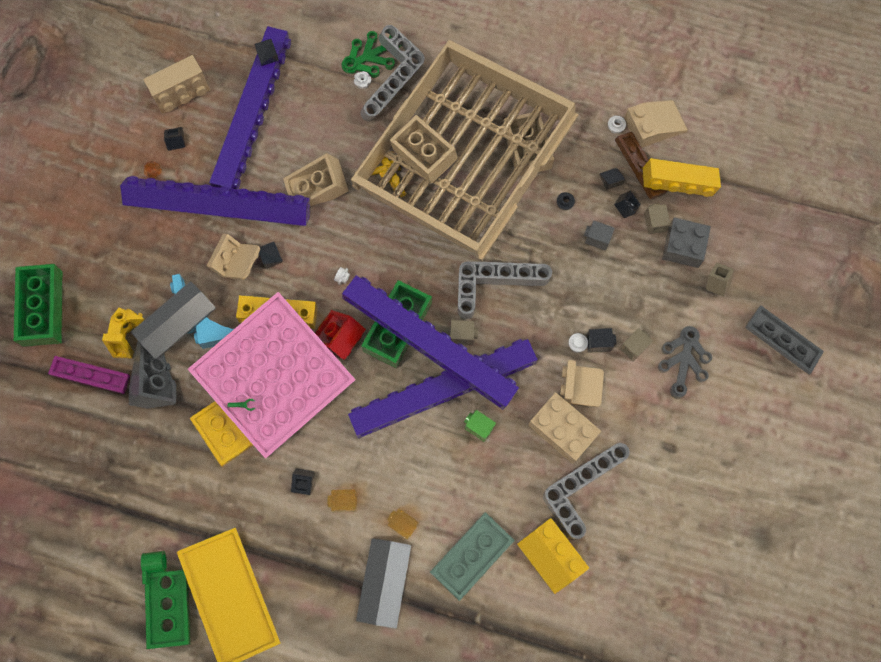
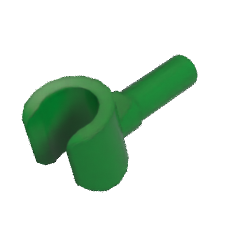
(241, 404)

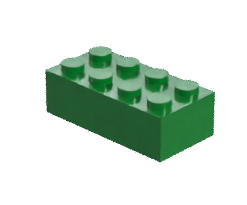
(38, 305)
(381, 342)

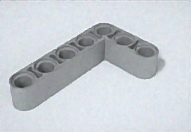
(396, 77)
(496, 278)
(580, 482)

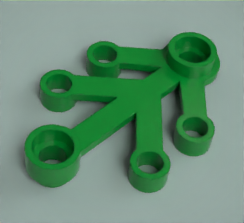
(369, 55)

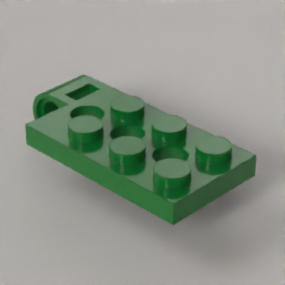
(153, 571)

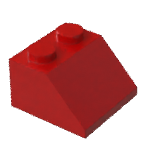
(340, 333)

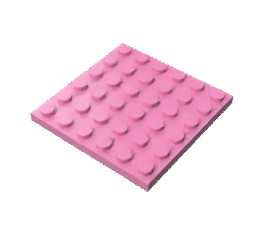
(279, 366)

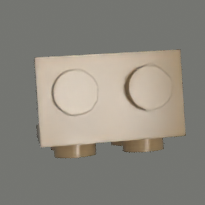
(232, 258)
(581, 385)

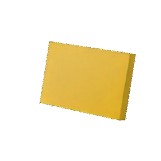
(220, 433)

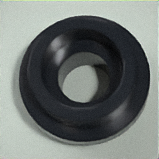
(561, 204)

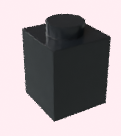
(600, 340)

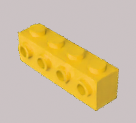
(681, 177)
(305, 309)

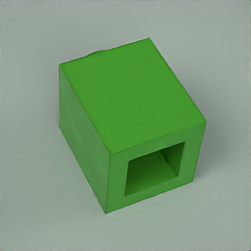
(479, 425)

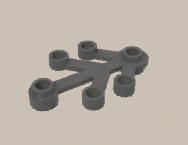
(685, 358)

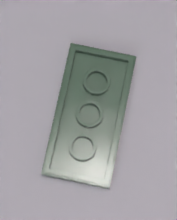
(472, 556)

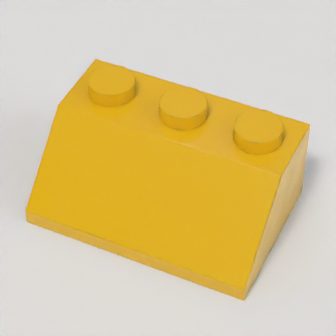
(553, 556)

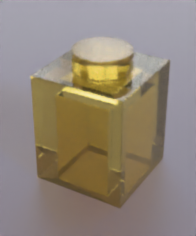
(343, 500)
(402, 523)

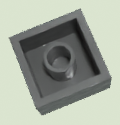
(686, 242)

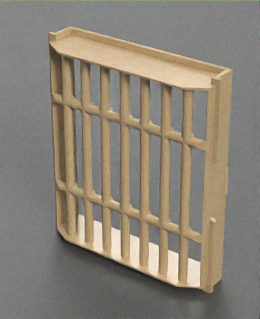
(511, 85)

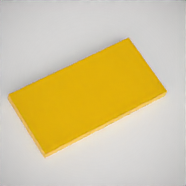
(228, 597)

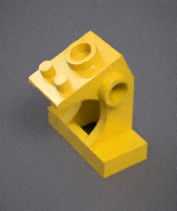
(115, 338)

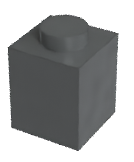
(598, 235)

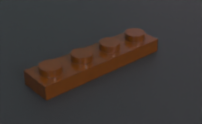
(636, 159)

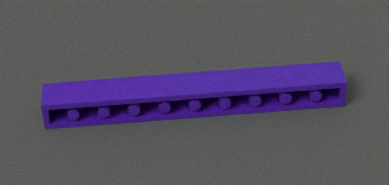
(249, 114)
(215, 201)
(430, 342)
(435, 391)

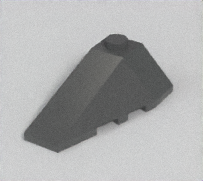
(151, 381)

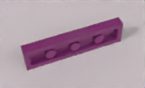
(89, 374)

